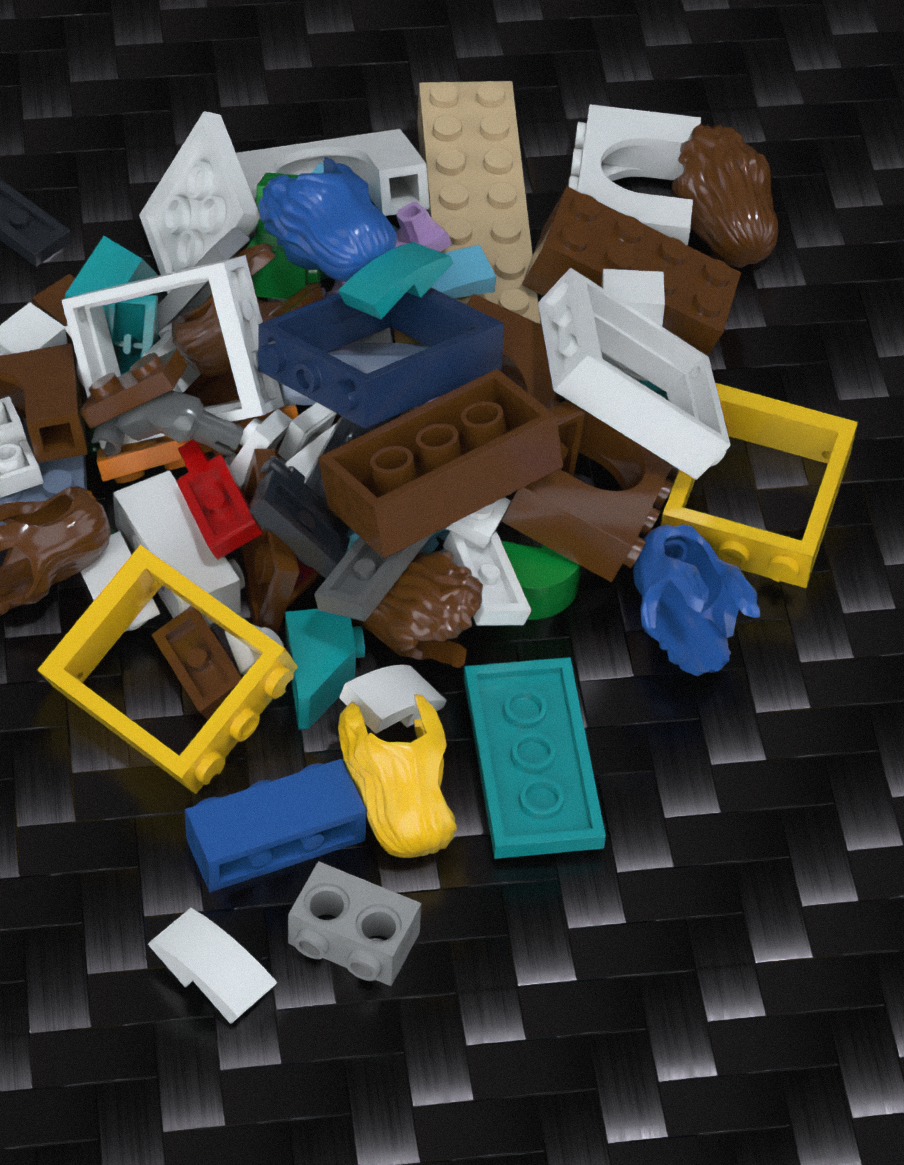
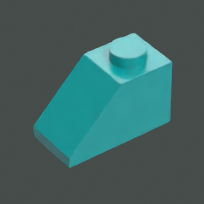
(326, 657)

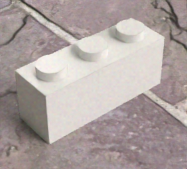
(161, 521)

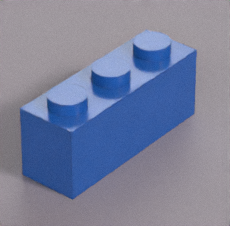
(275, 824)

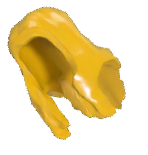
(400, 782)

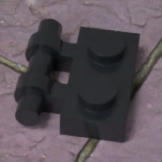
(299, 517)

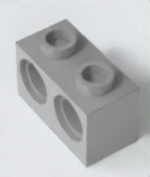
(360, 912)

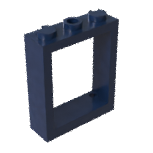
(460, 341)

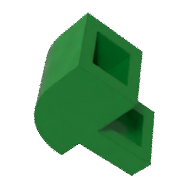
(545, 577)

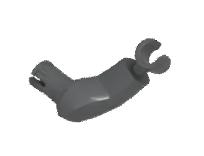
(175, 416)

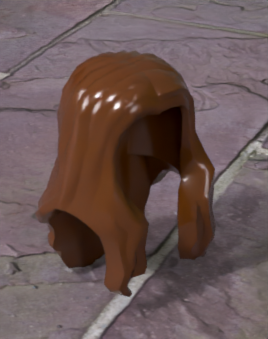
(728, 194)
(200, 334)
(48, 543)
(427, 608)

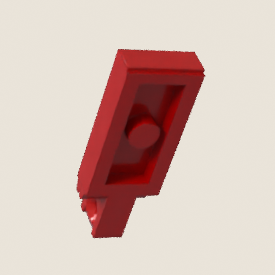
(216, 501)

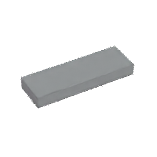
(181, 297)

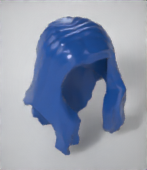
(326, 221)
(690, 598)

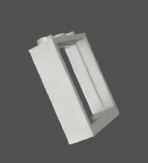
(238, 319)
(586, 319)

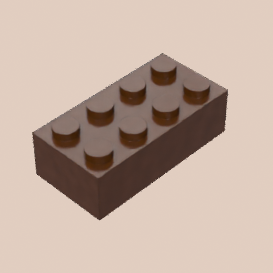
(596, 237)
(441, 462)

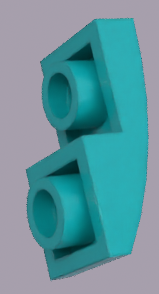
(389, 276)

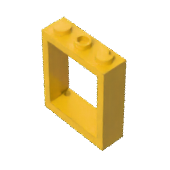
(784, 429)
(107, 621)

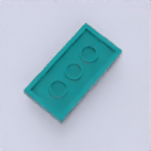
(533, 758)

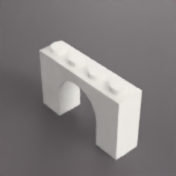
(633, 144)
(382, 159)

